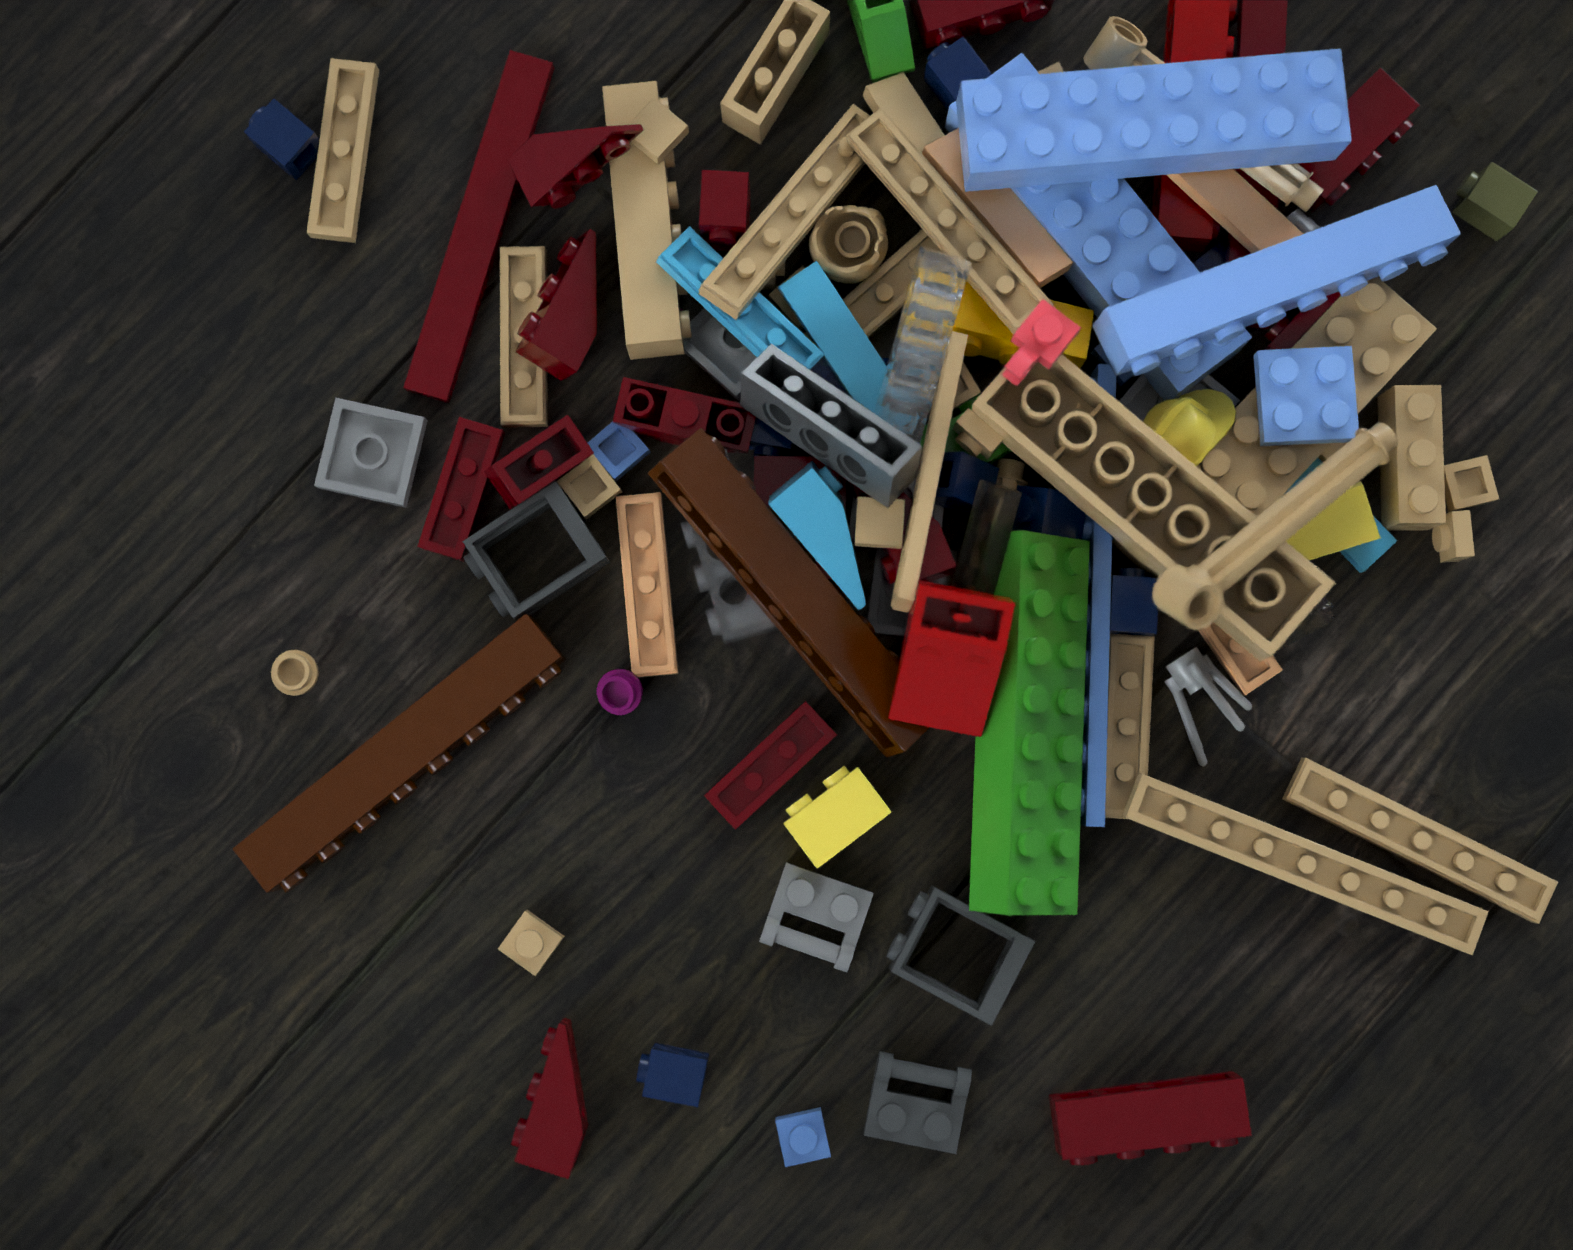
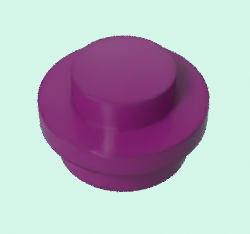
(619, 691)

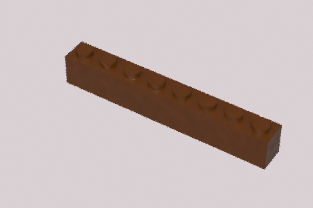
(786, 585)
(399, 755)

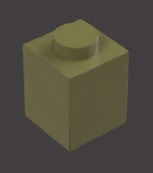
(1493, 200)

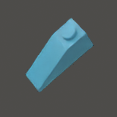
(818, 518)

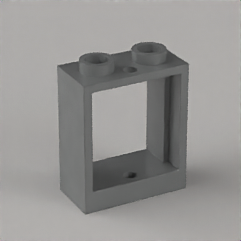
(482, 564)
(999, 980)

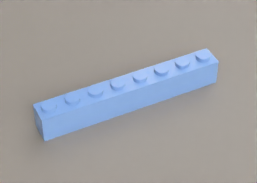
(1274, 281)

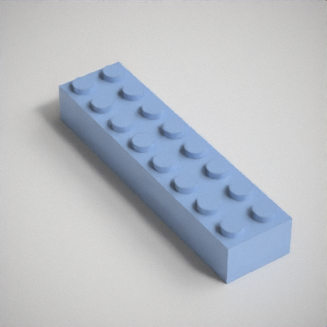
(1152, 120)
(1115, 253)

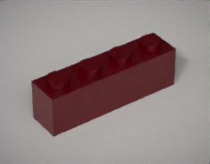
(1149, 1117)

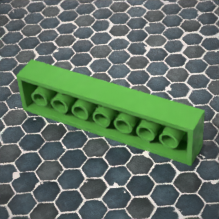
(1033, 736)

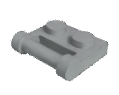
(822, 902)

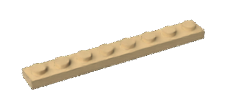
(1305, 863)

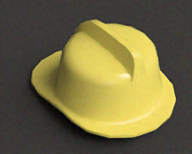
(1193, 422)

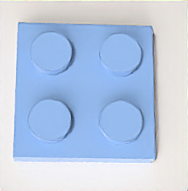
(1306, 395)

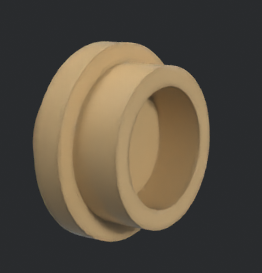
(294, 672)

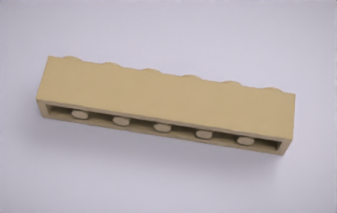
(643, 232)

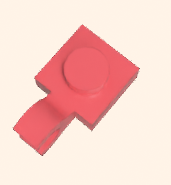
(1041, 340)

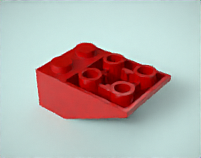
(951, 658)

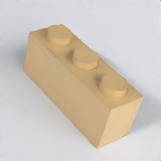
(775, 68)
(1414, 475)

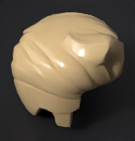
(849, 242)

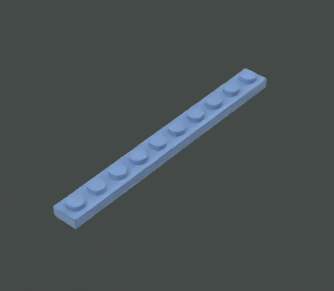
(1097, 655)

